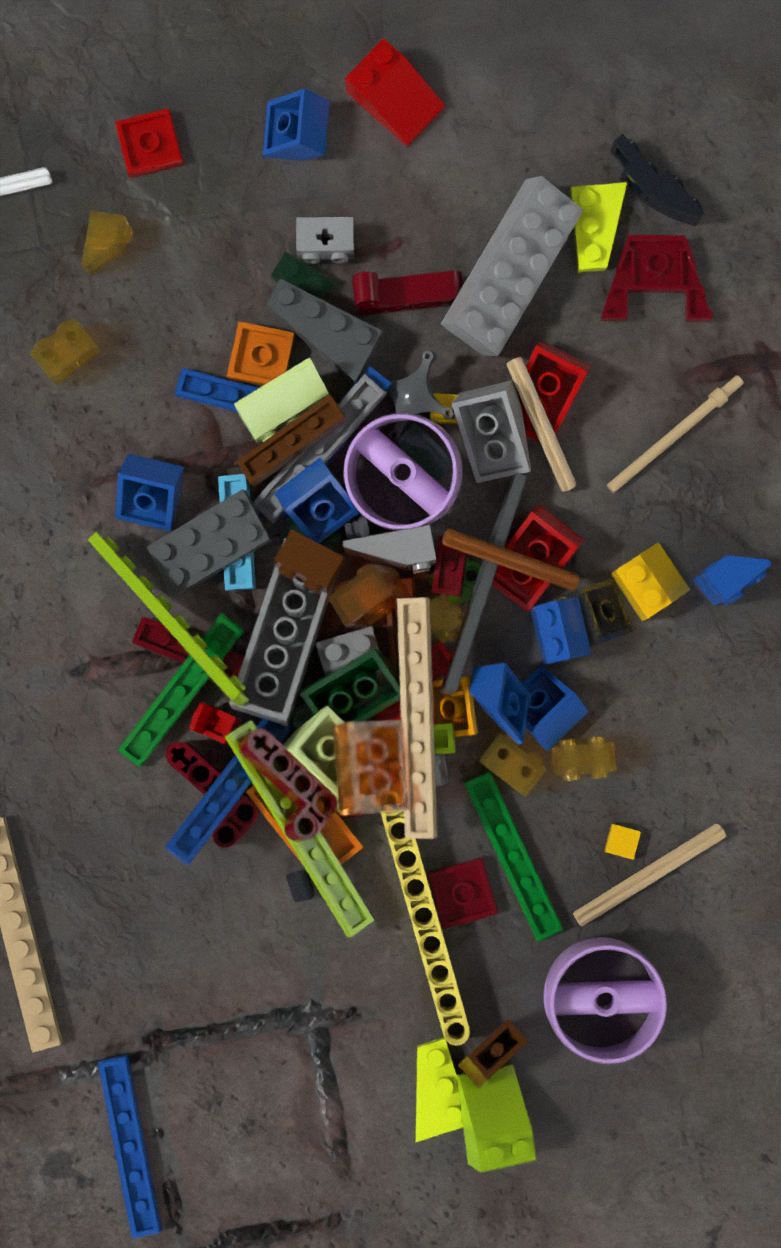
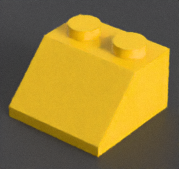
(650, 582)

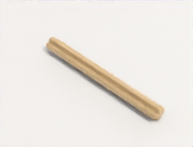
(649, 874)

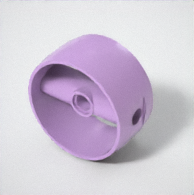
(388, 457)
(626, 997)

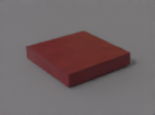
(462, 893)

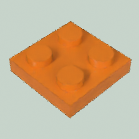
(259, 353)

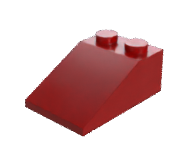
(393, 92)
(557, 382)
(543, 539)

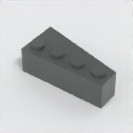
(327, 330)

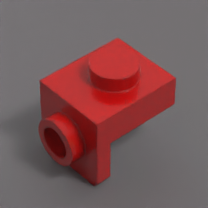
(213, 723)

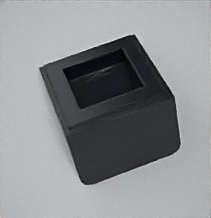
(300, 885)

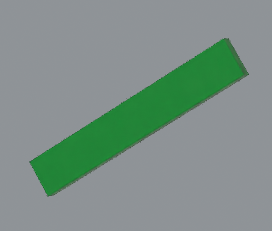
(178, 693)
(513, 856)

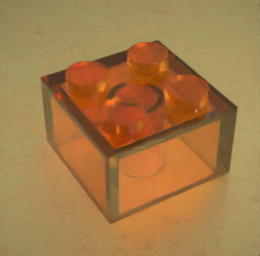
(368, 595)

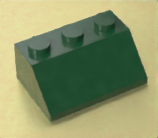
(356, 688)

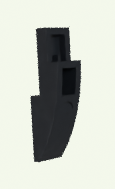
(661, 193)

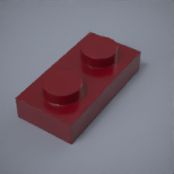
(449, 570)

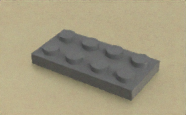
(209, 543)

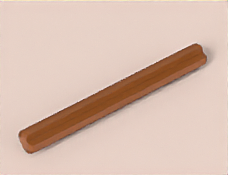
(510, 559)

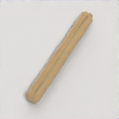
(541, 424)

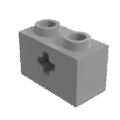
(310, 236)

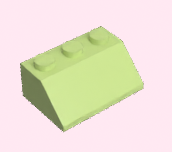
(281, 400)
(314, 747)

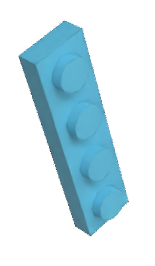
(241, 573)

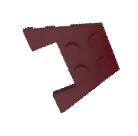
(657, 266)

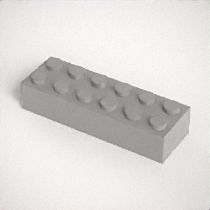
(512, 266)
(281, 648)

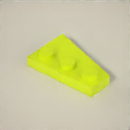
(597, 224)
(436, 1091)

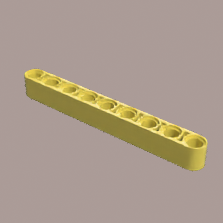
(422, 930)

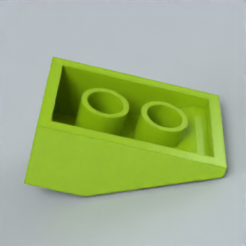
(495, 1121)

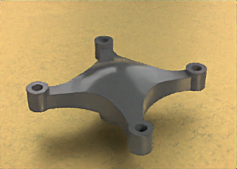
(415, 395)

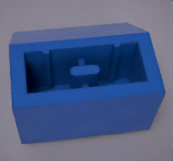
(728, 575)

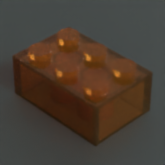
(370, 767)

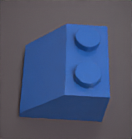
(296, 126)
(148, 492)
(316, 501)
(560, 630)
(501, 698)
(551, 708)

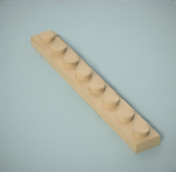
(417, 716)
(24, 952)

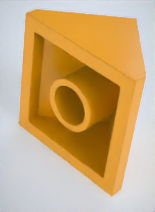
(455, 708)

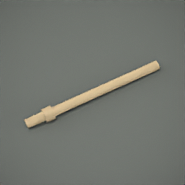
(716, 399)

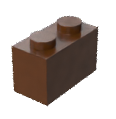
(308, 562)
(493, 1053)

